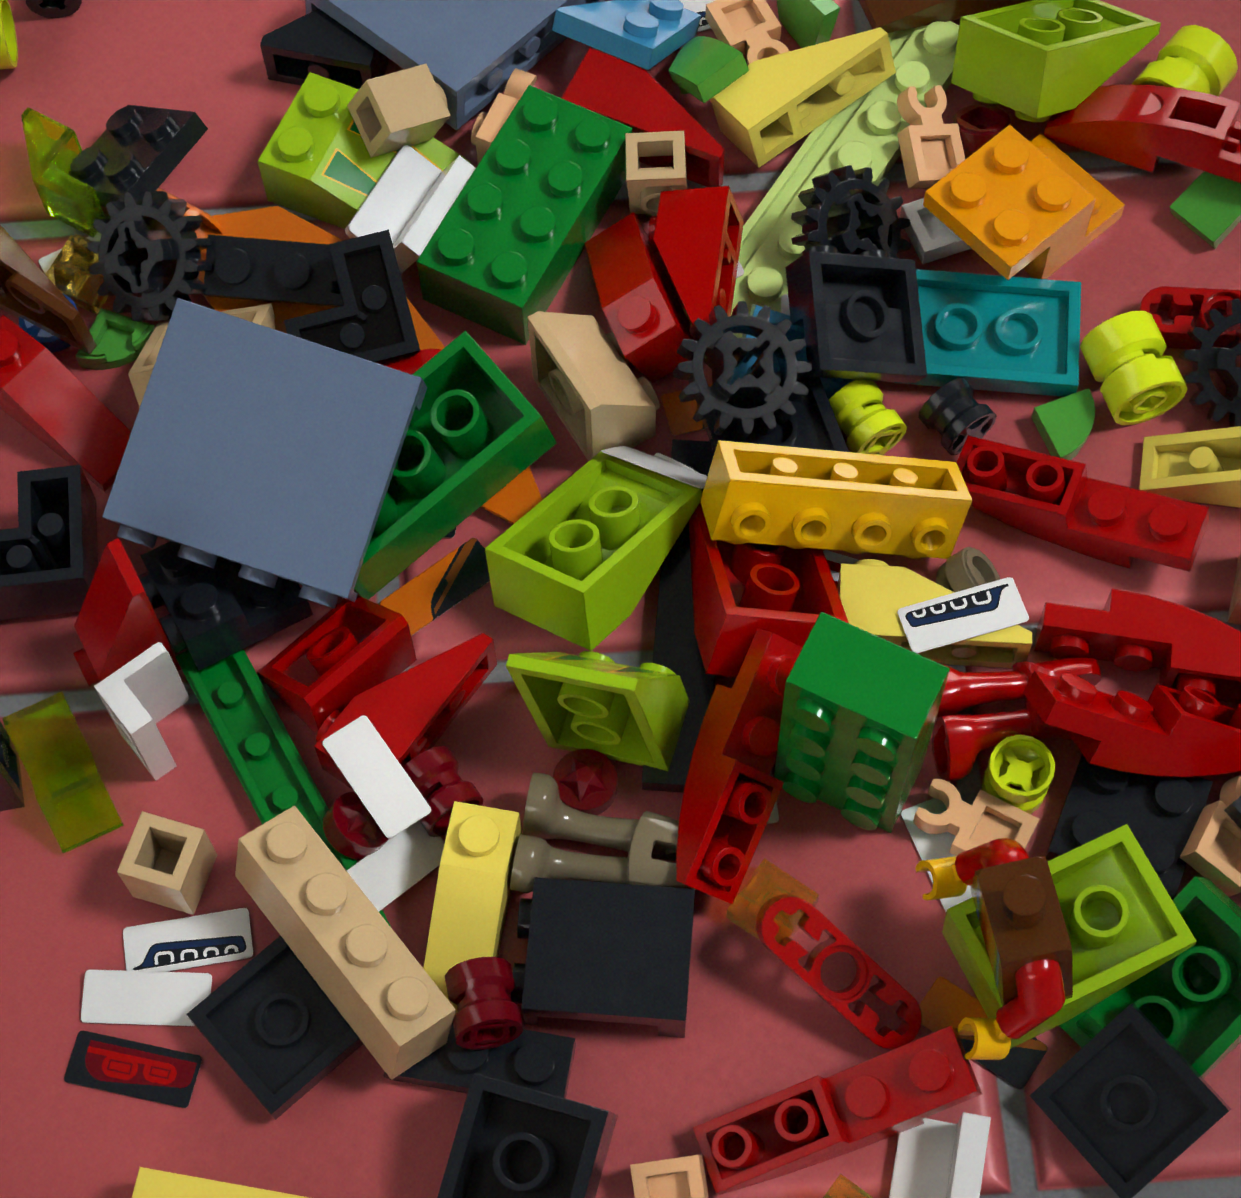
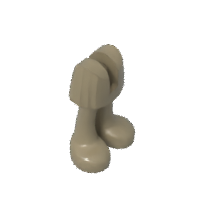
(550, 819)

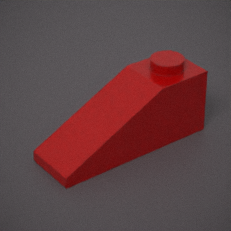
(637, 100)
(700, 246)
(638, 298)
(58, 407)
(115, 618)
(416, 704)

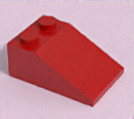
(751, 589)

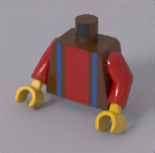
(1021, 934)

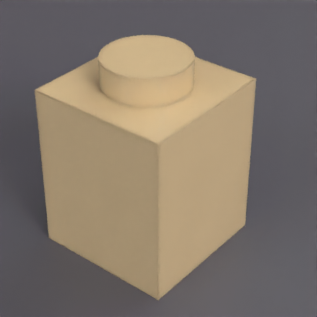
(399, 109)
(167, 862)

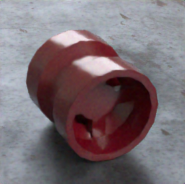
(439, 783)
(483, 1003)

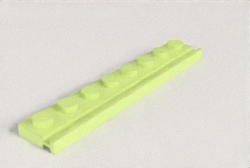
(856, 136)

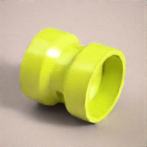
(865, 419)
(1023, 763)

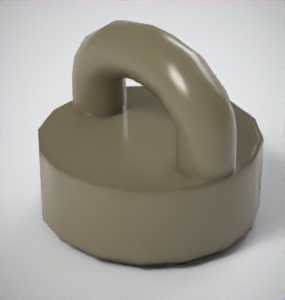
(966, 570)

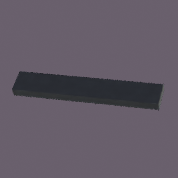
(675, 636)

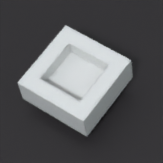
(929, 235)

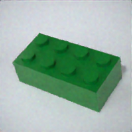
(525, 214)
(456, 455)
(857, 722)

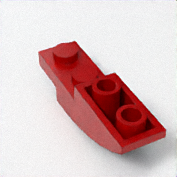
(1154, 122)
(1086, 515)
(1147, 634)
(1166, 736)
(729, 772)
(837, 1112)

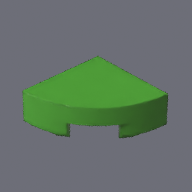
(117, 341)
(1065, 423)

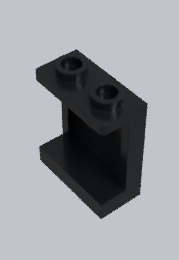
(605, 953)

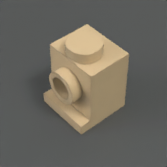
(647, 183)

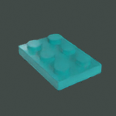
(1000, 332)

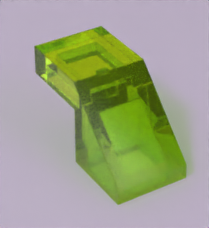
(50, 154)
(62, 772)

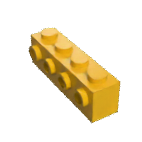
(834, 500)

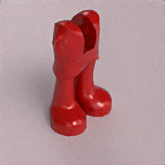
(961, 737)

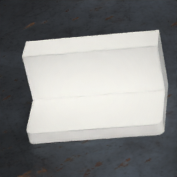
(410, 202)
(141, 697)
(941, 1159)

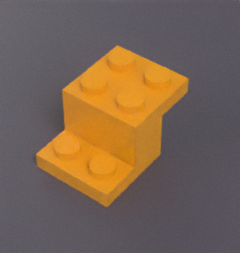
(1023, 204)

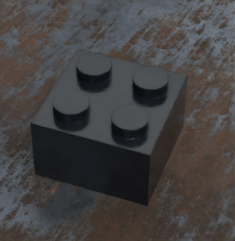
(525, 1144)

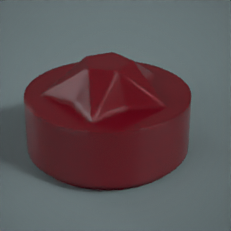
(980, 124)
(586, 781)
(352, 827)

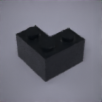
(375, 309)
(54, 549)

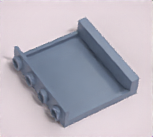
(464, 42)
(262, 452)

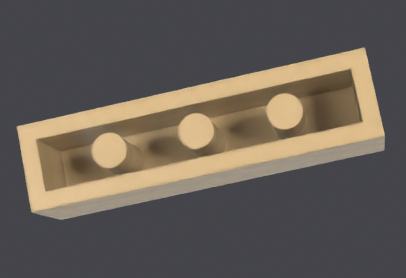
(343, 942)

